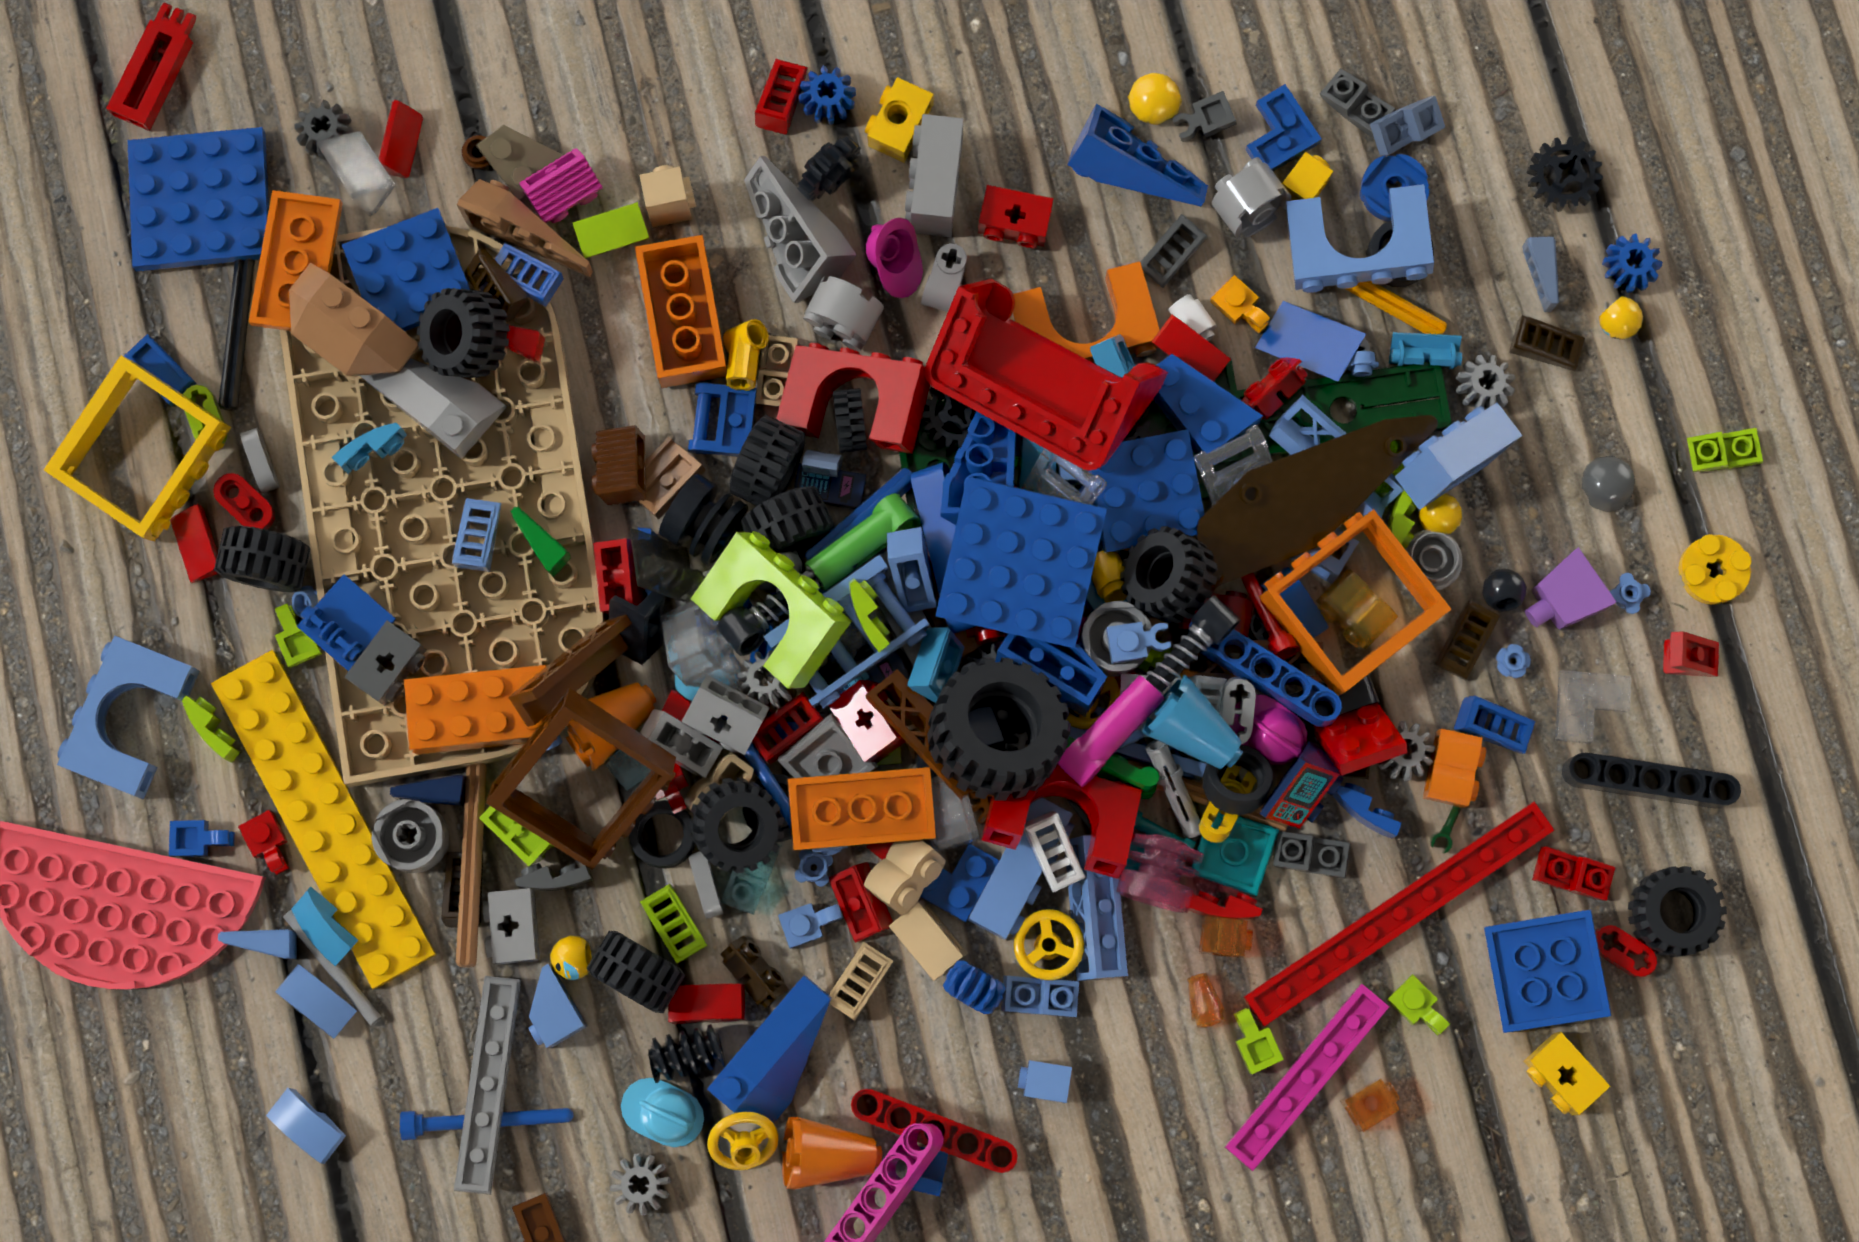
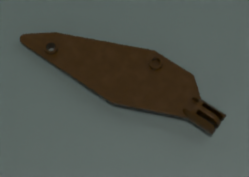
(1304, 496)

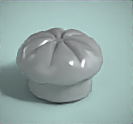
(1436, 557)

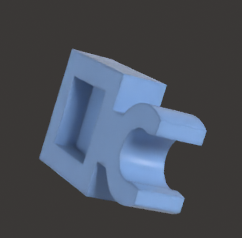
(1131, 642)

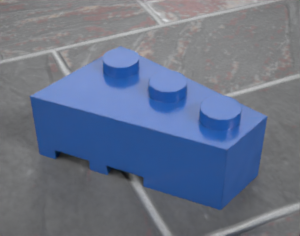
(1202, 407)
(1067, 668)

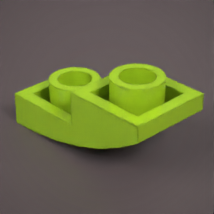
(1724, 450)
(1400, 524)
(862, 600)
(205, 722)

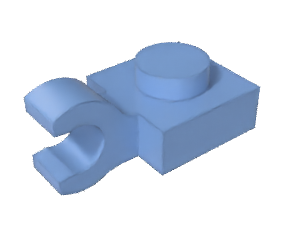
(804, 925)

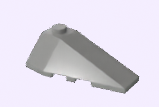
(797, 231)
(445, 406)

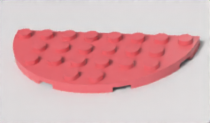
(115, 910)

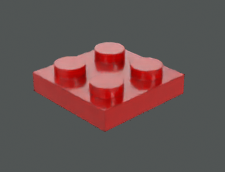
(1361, 739)

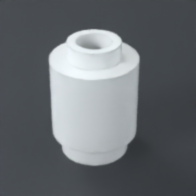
(1194, 315)

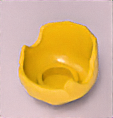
(1155, 98)

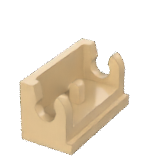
(928, 939)

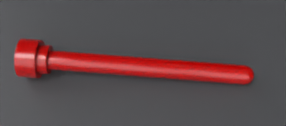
(1280, 642)

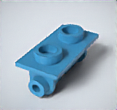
(1421, 348)

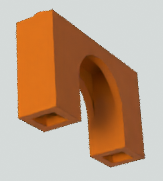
(1132, 309)

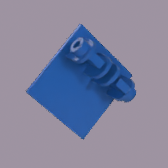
(344, 621)

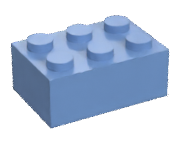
(1457, 455)

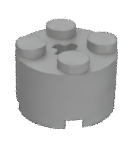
(1250, 198)
(843, 312)
(1094, 638)
(391, 831)

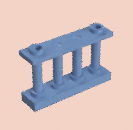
(913, 633)

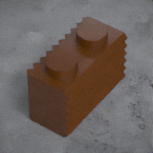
(619, 465)

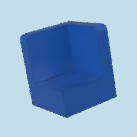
(932, 1178)

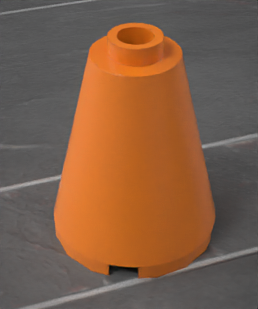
(629, 704)
(825, 1154)

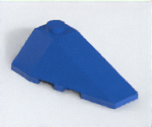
(1120, 159)
(985, 455)
(771, 1062)

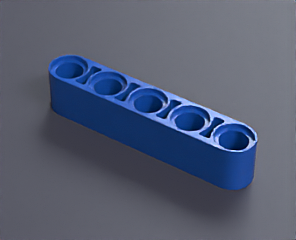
(937, 530)
(1275, 685)

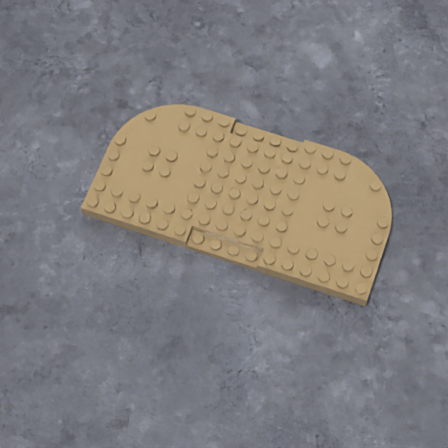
(401, 516)

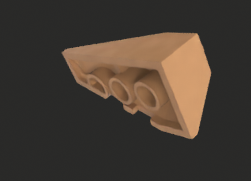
(502, 215)

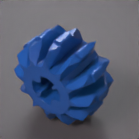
(824, 105)
(1636, 251)
(974, 987)

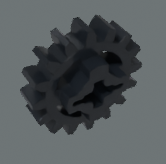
(1551, 166)
(829, 168)
(946, 419)

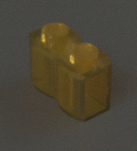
(1356, 609)

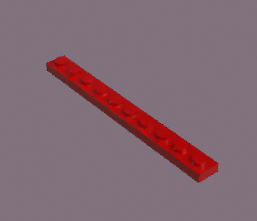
(1398, 914)

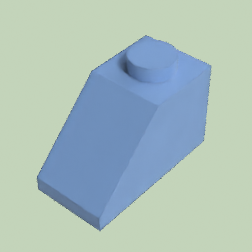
(911, 569)
(553, 1011)

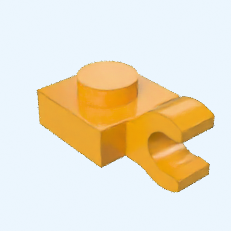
(1238, 302)

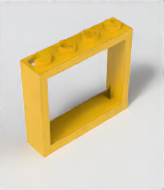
(96, 417)

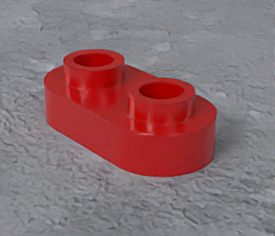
(245, 503)

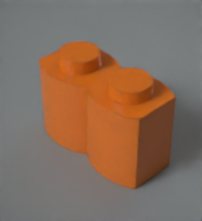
(1454, 768)

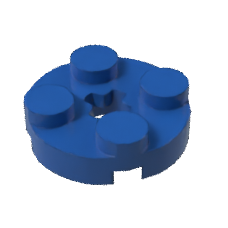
(1389, 169)

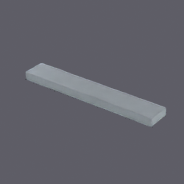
(487, 1085)

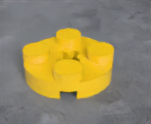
(1733, 561)

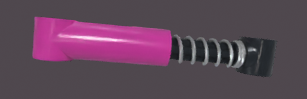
(1143, 696)

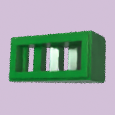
(547, 549)

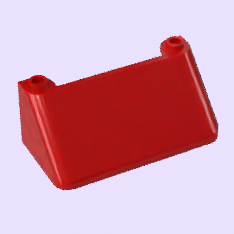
(1034, 381)

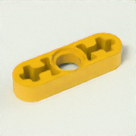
(1211, 812)

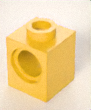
(1308, 177)

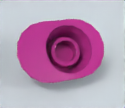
(896, 256)
(1275, 731)

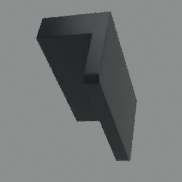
(646, 631)

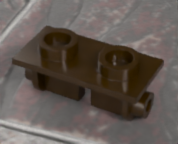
(745, 958)

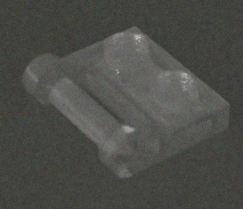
(1046, 481)
(1221, 481)

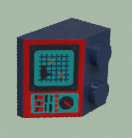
(1302, 788)

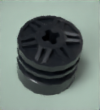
(699, 517)

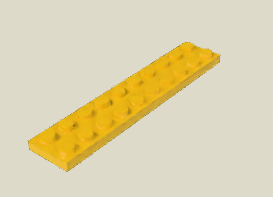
(323, 818)

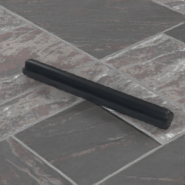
(236, 334)

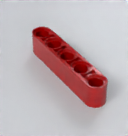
(953, 1130)

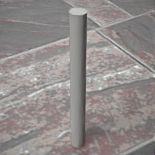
(338, 975)

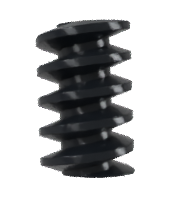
(685, 1053)

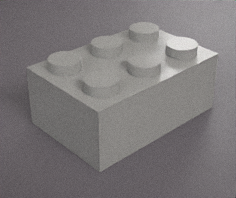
(934, 175)

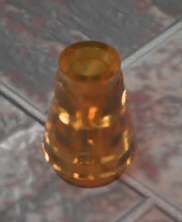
(1204, 1002)

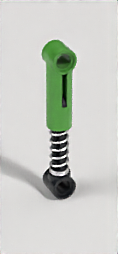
(746, 627)

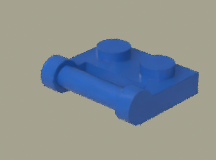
(734, 419)

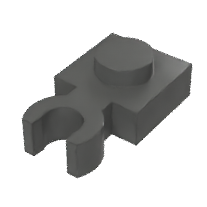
(1210, 115)

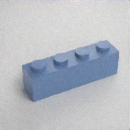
(1016, 878)

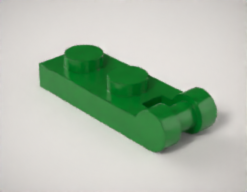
(1119, 769)

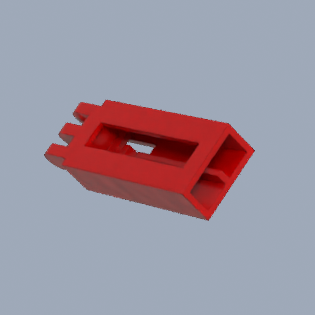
(148, 82)

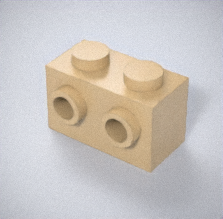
(667, 195)

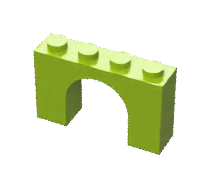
(813, 619)

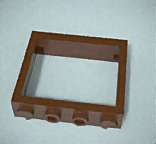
(555, 829)

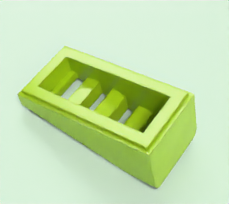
(660, 896)

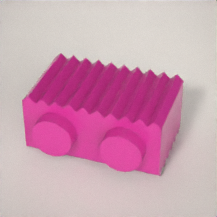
(561, 186)

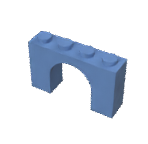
(1320, 265)
(122, 669)

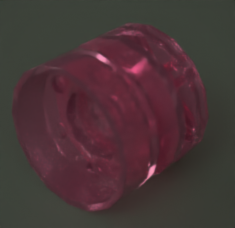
(1160, 873)

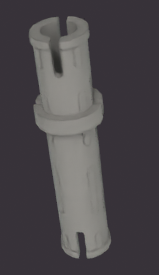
(1160, 756)

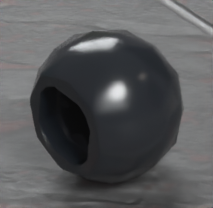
(1504, 590)

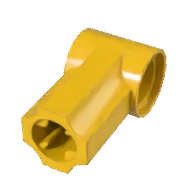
(743, 346)

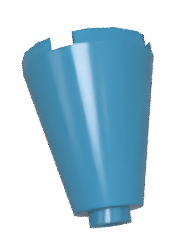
(1193, 726)

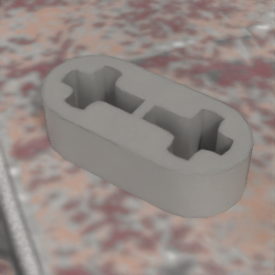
(260, 460)
(1246, 709)
(705, 885)

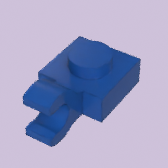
(192, 838)

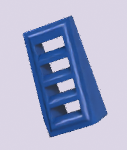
(548, 287)
(1467, 715)

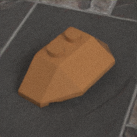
(346, 326)

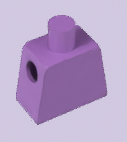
(1569, 593)

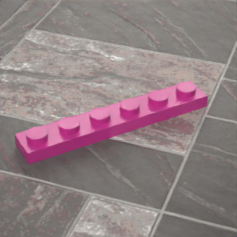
(1306, 1077)

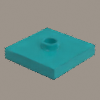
(1240, 858)

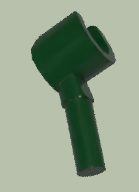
(1446, 829)

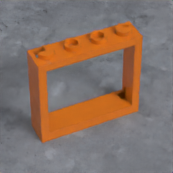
(1403, 566)

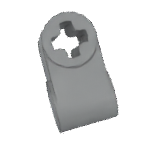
(944, 281)

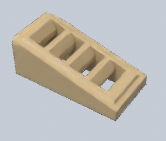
(843, 1006)

